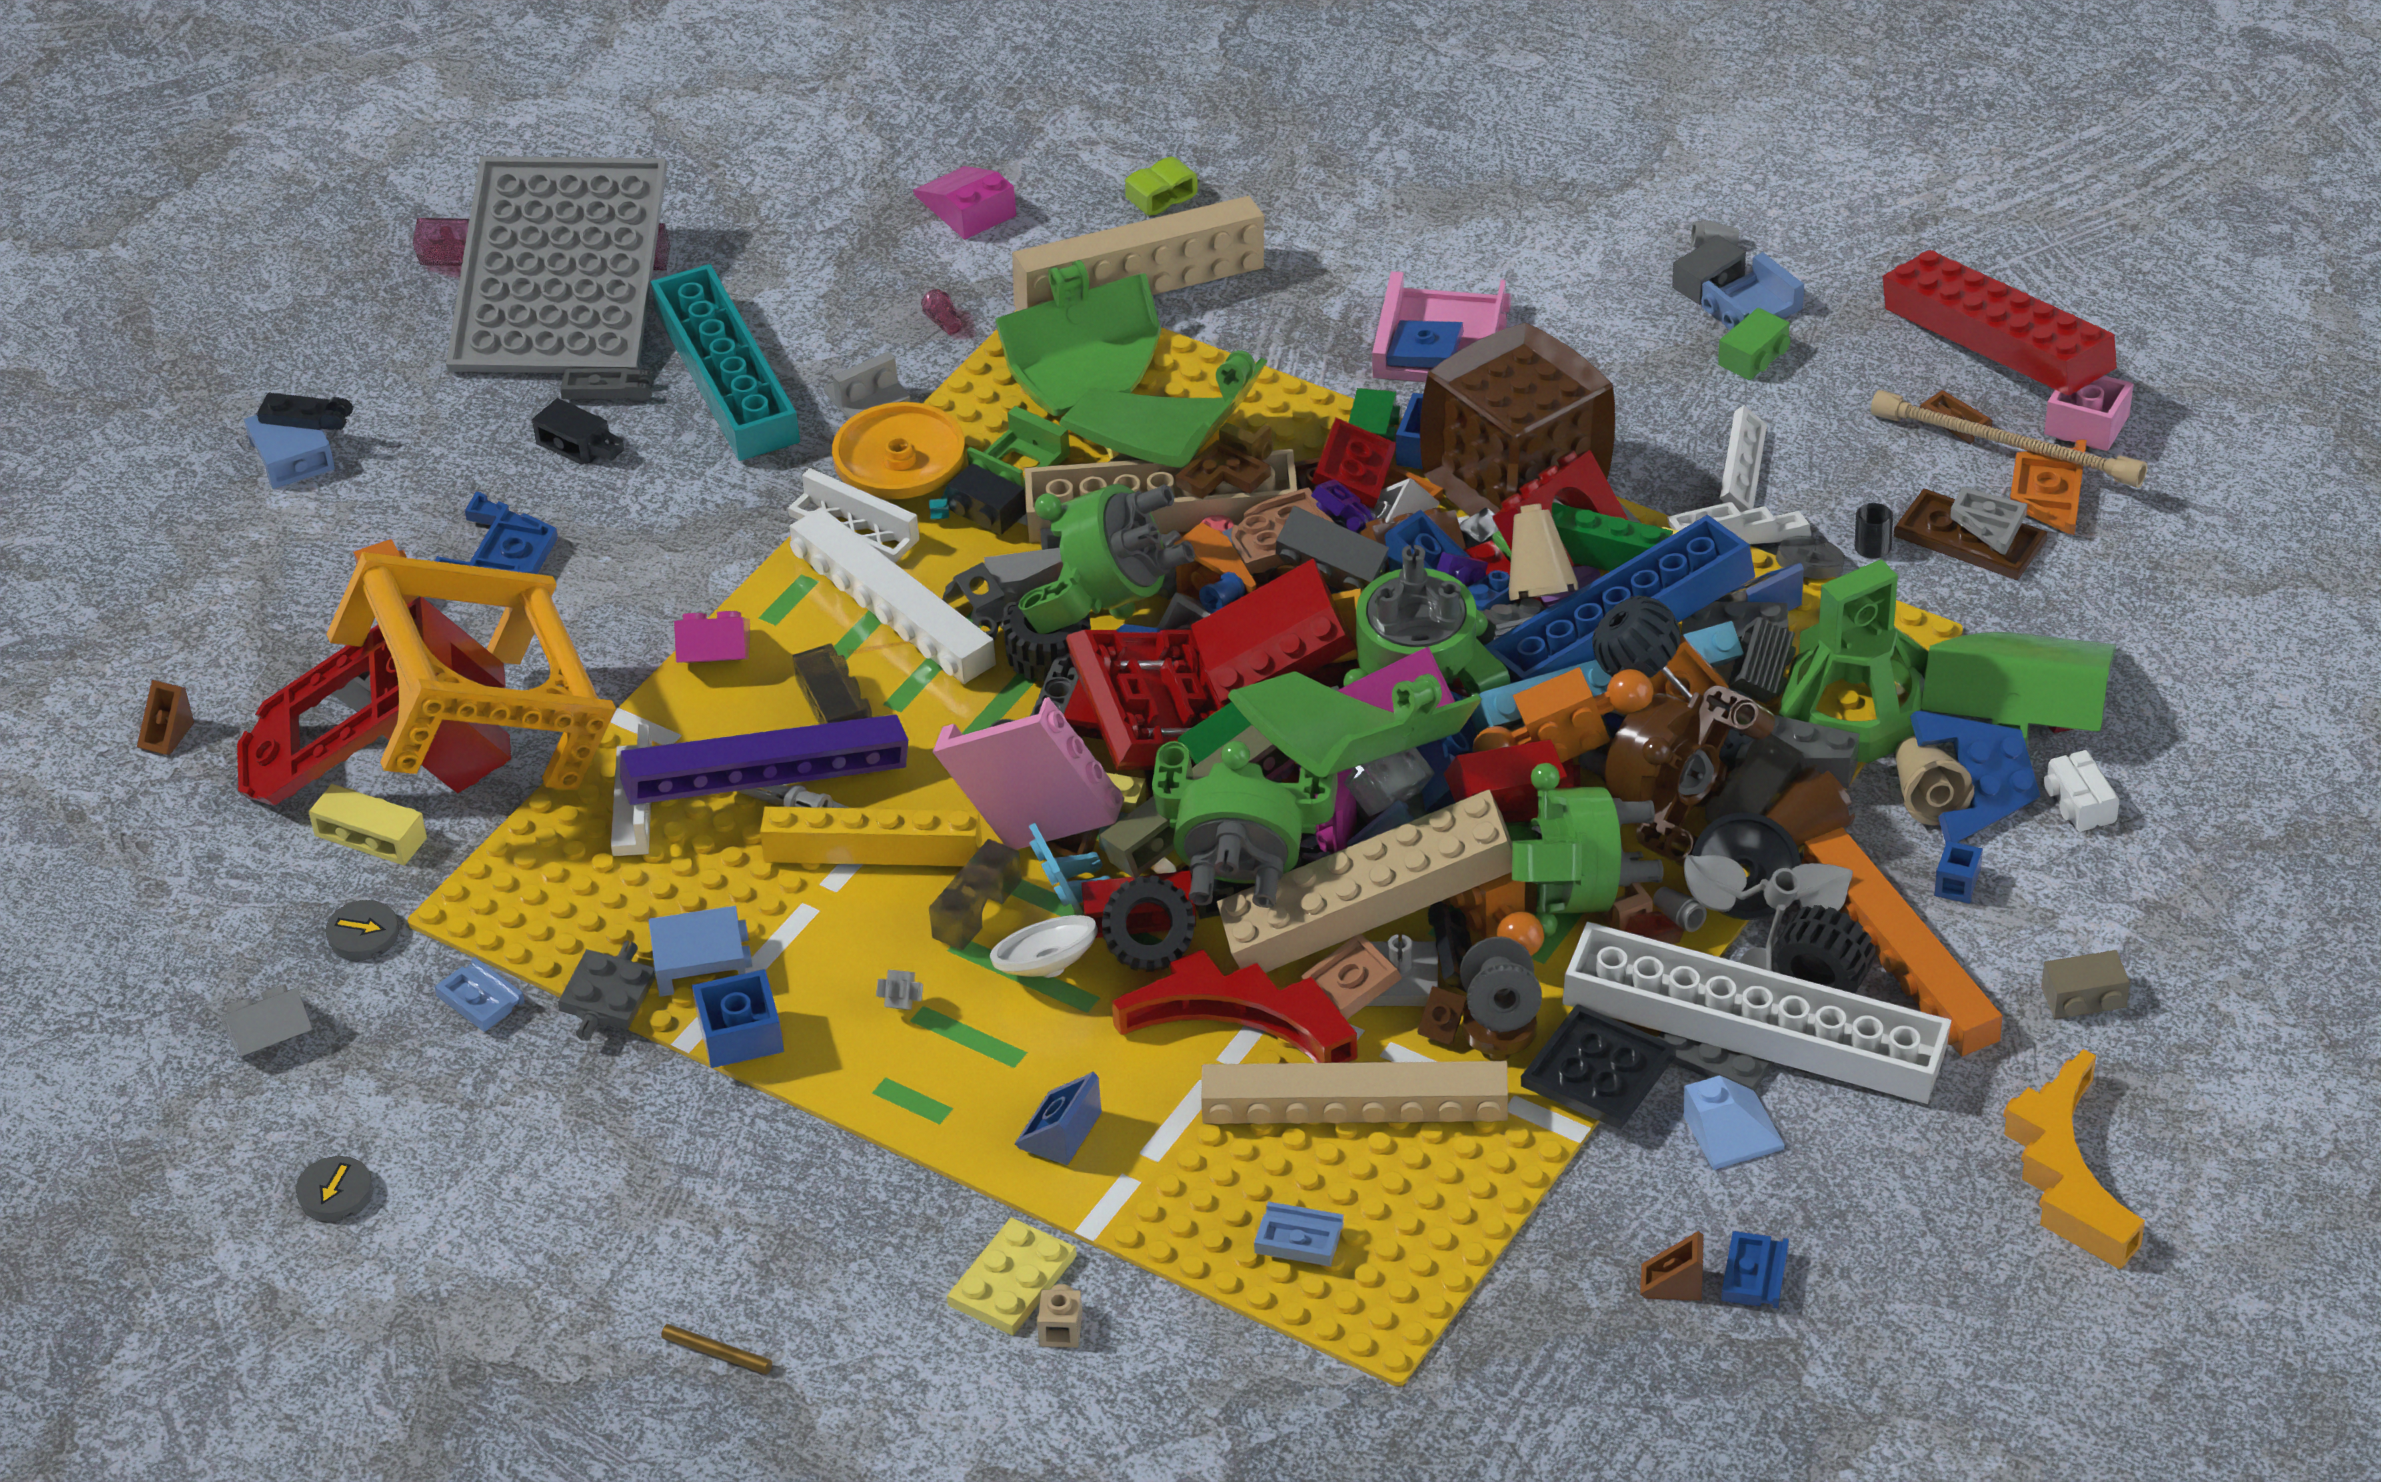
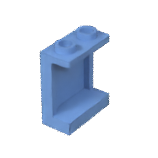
(1766, 287)
(289, 451)
(698, 945)

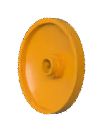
(899, 450)

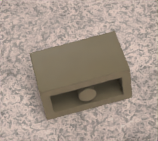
(2085, 984)

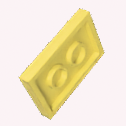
(1009, 1276)

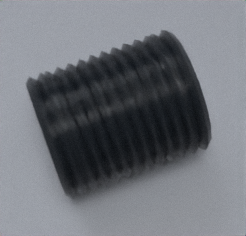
(1873, 530)

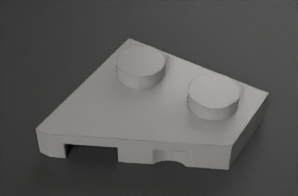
(1989, 517)

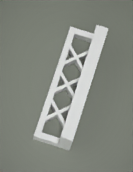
(861, 511)
(629, 821)

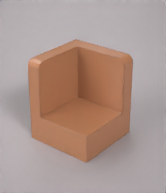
(1633, 903)

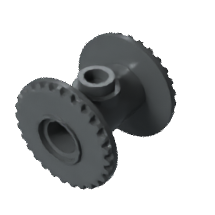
(1500, 984)

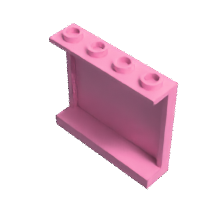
(1479, 313)
(1031, 775)

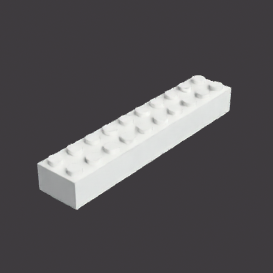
(1757, 1012)

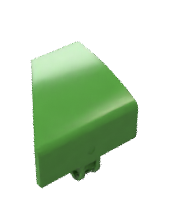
(1158, 427)
(2020, 680)
(1337, 732)

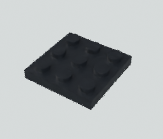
(1598, 1066)

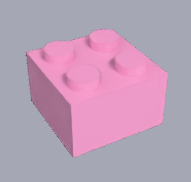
(2090, 413)

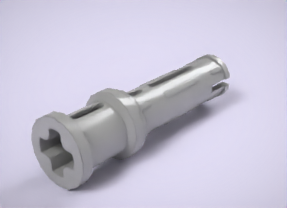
(790, 797)

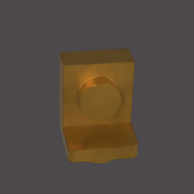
(1256, 445)

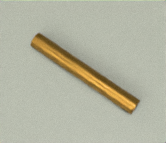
(716, 1349)

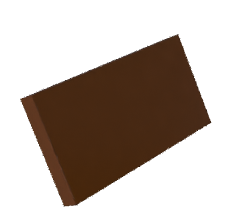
(1930, 526)

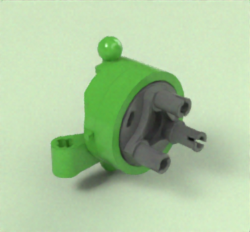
(1420, 610)

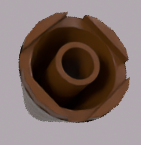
(1812, 806)

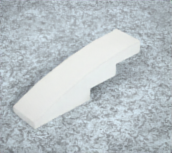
(1751, 525)

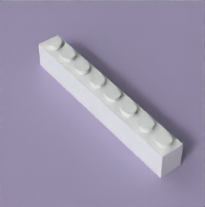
(892, 595)

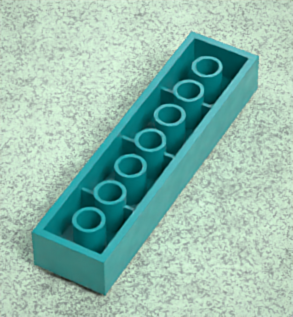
(725, 362)

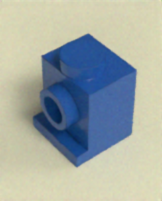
(1958, 872)

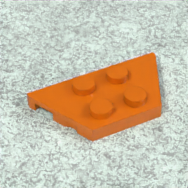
(2049, 487)

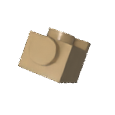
(1059, 1308)

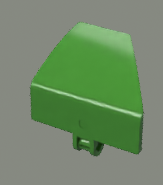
(1081, 338)

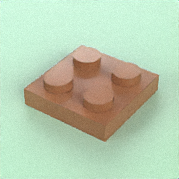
(1354, 975)

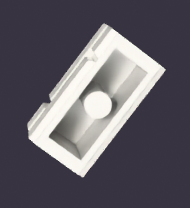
(2081, 791)

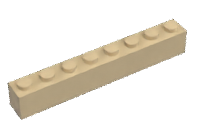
(1354, 1092)

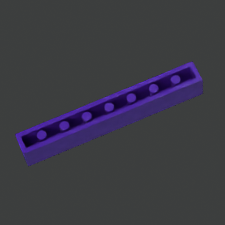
(763, 759)

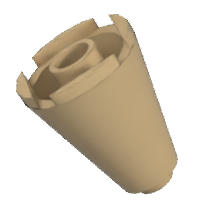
(1538, 556)
(1931, 781)

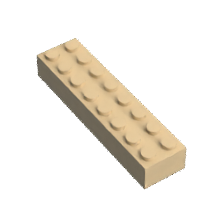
(1169, 249)
(1142, 475)
(1370, 884)

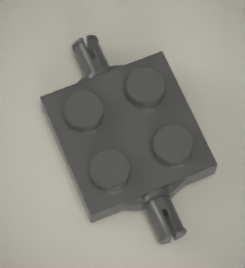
(606, 990)

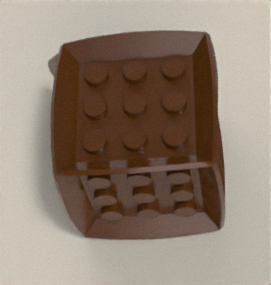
(1510, 412)

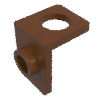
(1442, 1015)

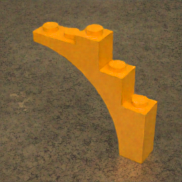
(2072, 1197)

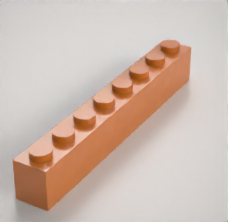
(1909, 947)

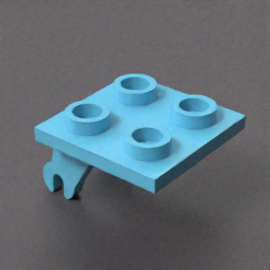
(1065, 867)

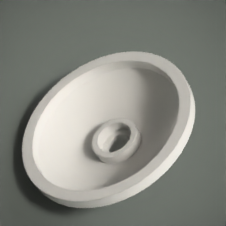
(1045, 946)

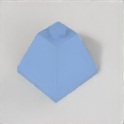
(1729, 1122)

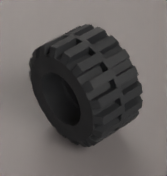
(1035, 652)
(1148, 891)
(1824, 949)

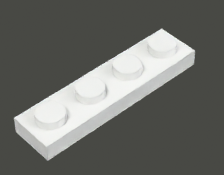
(1743, 459)

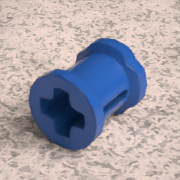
(1222, 592)

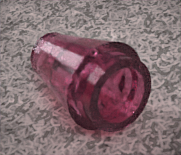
(940, 309)

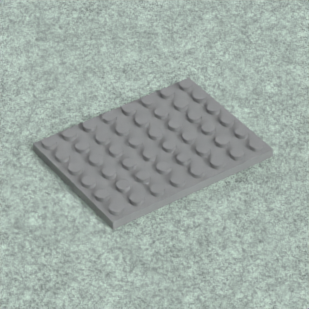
(557, 264)

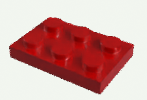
(1355, 460)

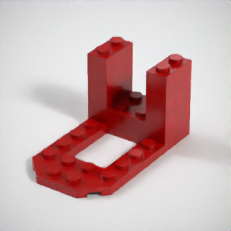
(459, 754)

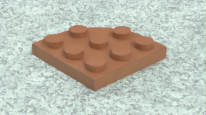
(1262, 524)

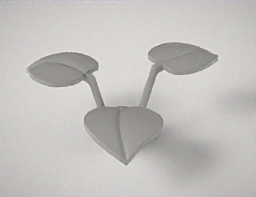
(1720, 880)

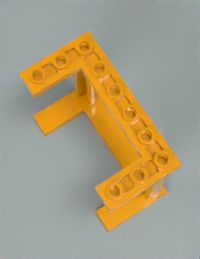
(427, 698)

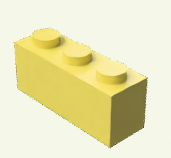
(368, 824)

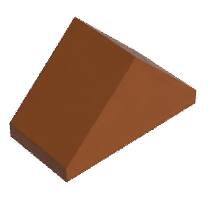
(165, 718)
(1675, 1271)

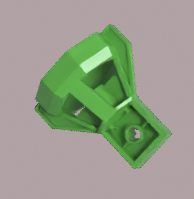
(1860, 645)

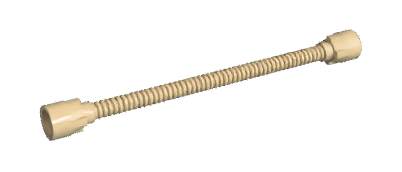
(2123, 469)

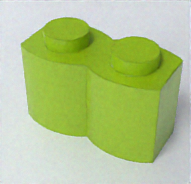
(1161, 186)

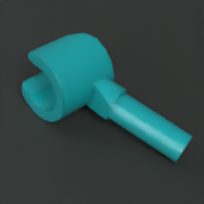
(940, 507)

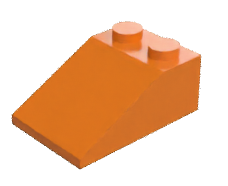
(1212, 559)

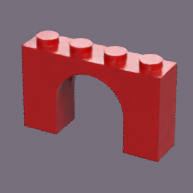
(1573, 482)

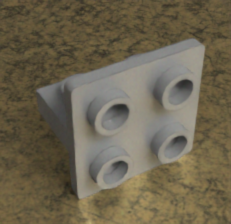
(866, 385)

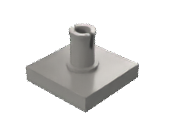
(1417, 966)

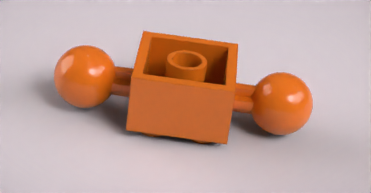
(1569, 713)
(1499, 911)

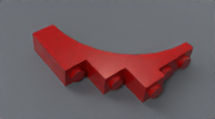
(1246, 997)

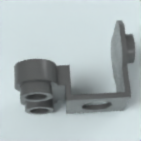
(988, 608)

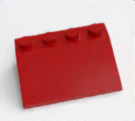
(1273, 632)

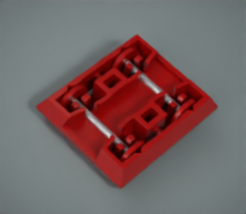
(1142, 689)

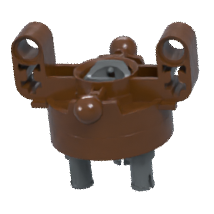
(1673, 759)

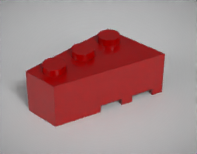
(1505, 773)

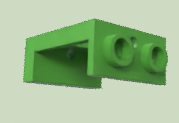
(1028, 436)

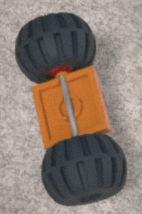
(1648, 639)

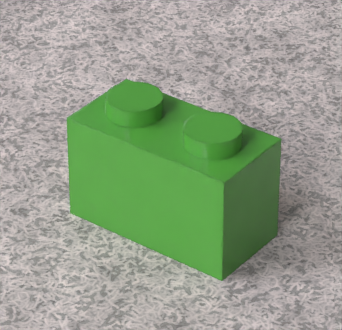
(1754, 343)

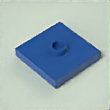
(1424, 343)

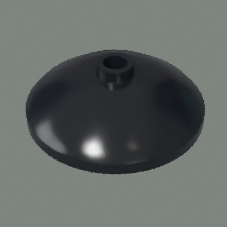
(1758, 847)

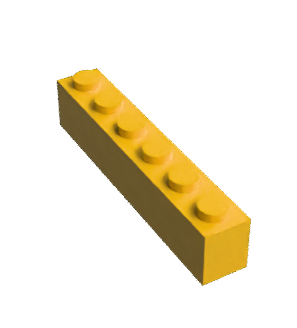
(870, 836)

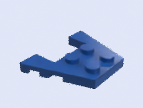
(512, 540)
(1997, 766)

